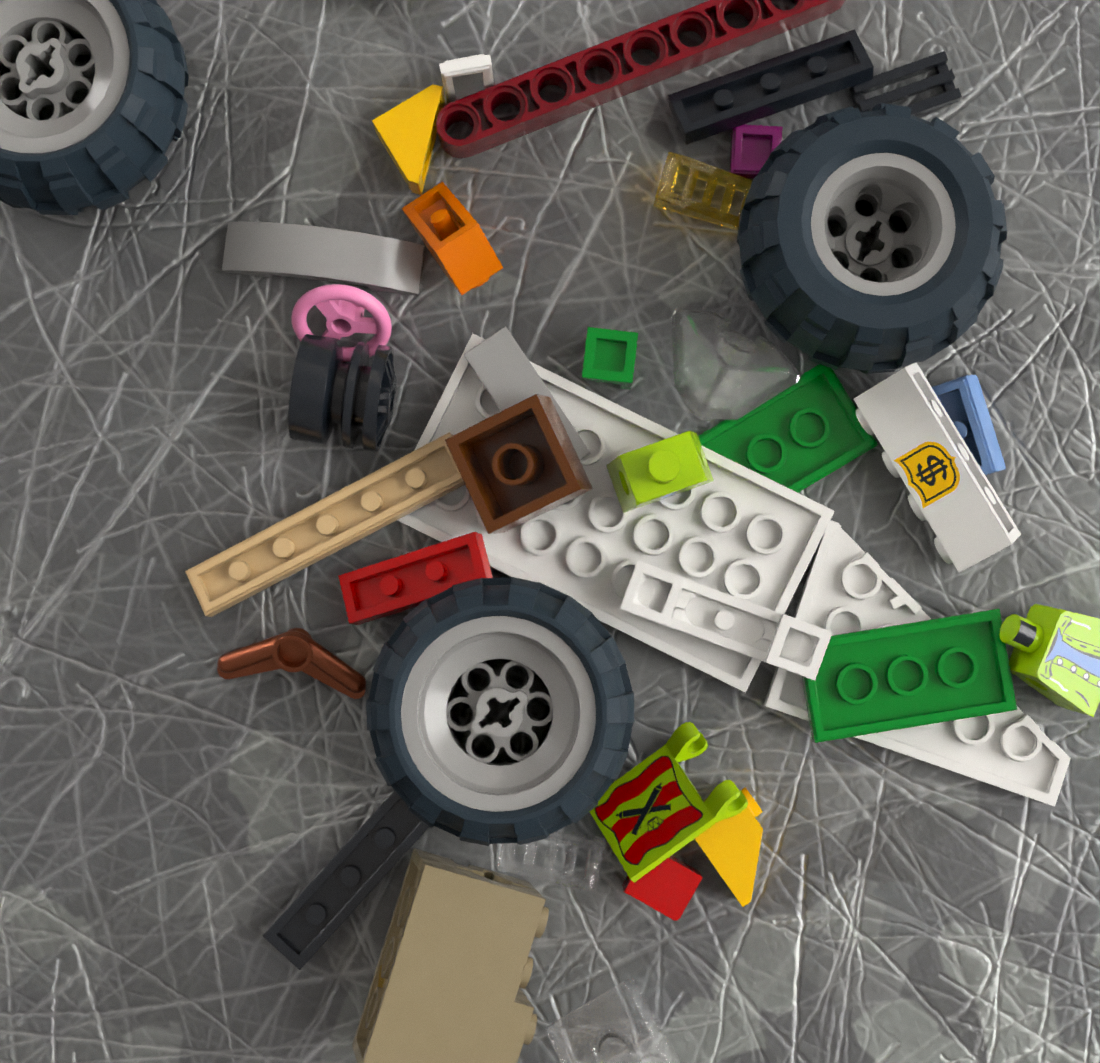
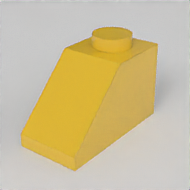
(734, 849)

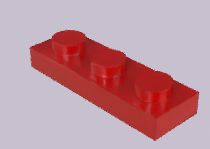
(412, 578)

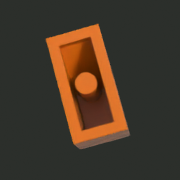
(453, 238)

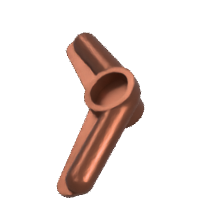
(293, 653)

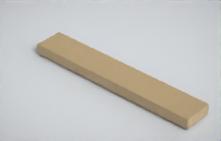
(325, 527)

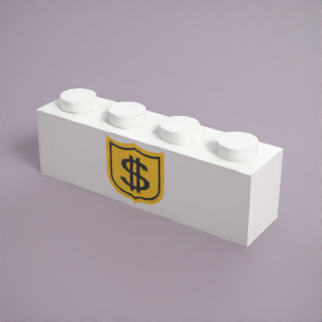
(936, 468)

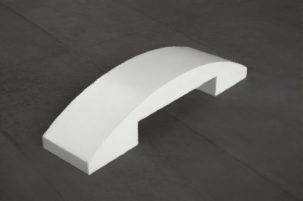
(726, 620)

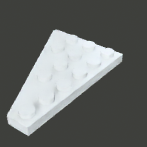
(853, 594)

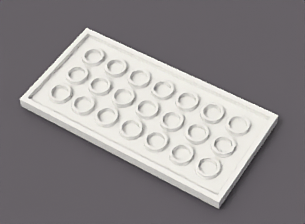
(727, 534)

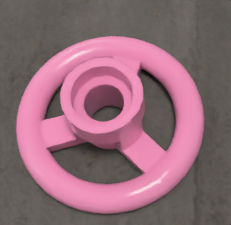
(344, 314)

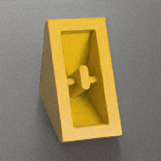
(411, 133)

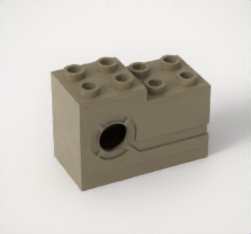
(453, 968)

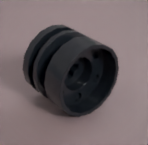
(341, 393)

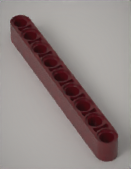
(627, 75)

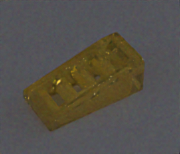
(714, 176)

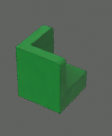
(610, 356)

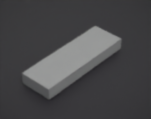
(512, 378)

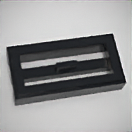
(943, 78)

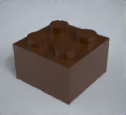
(518, 464)

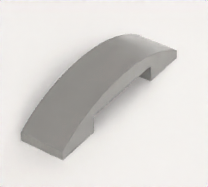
(323, 255)

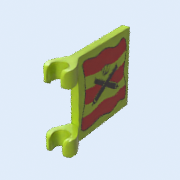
(657, 807)

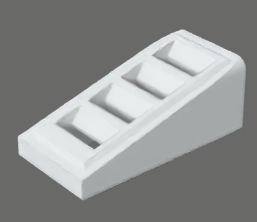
(466, 76)

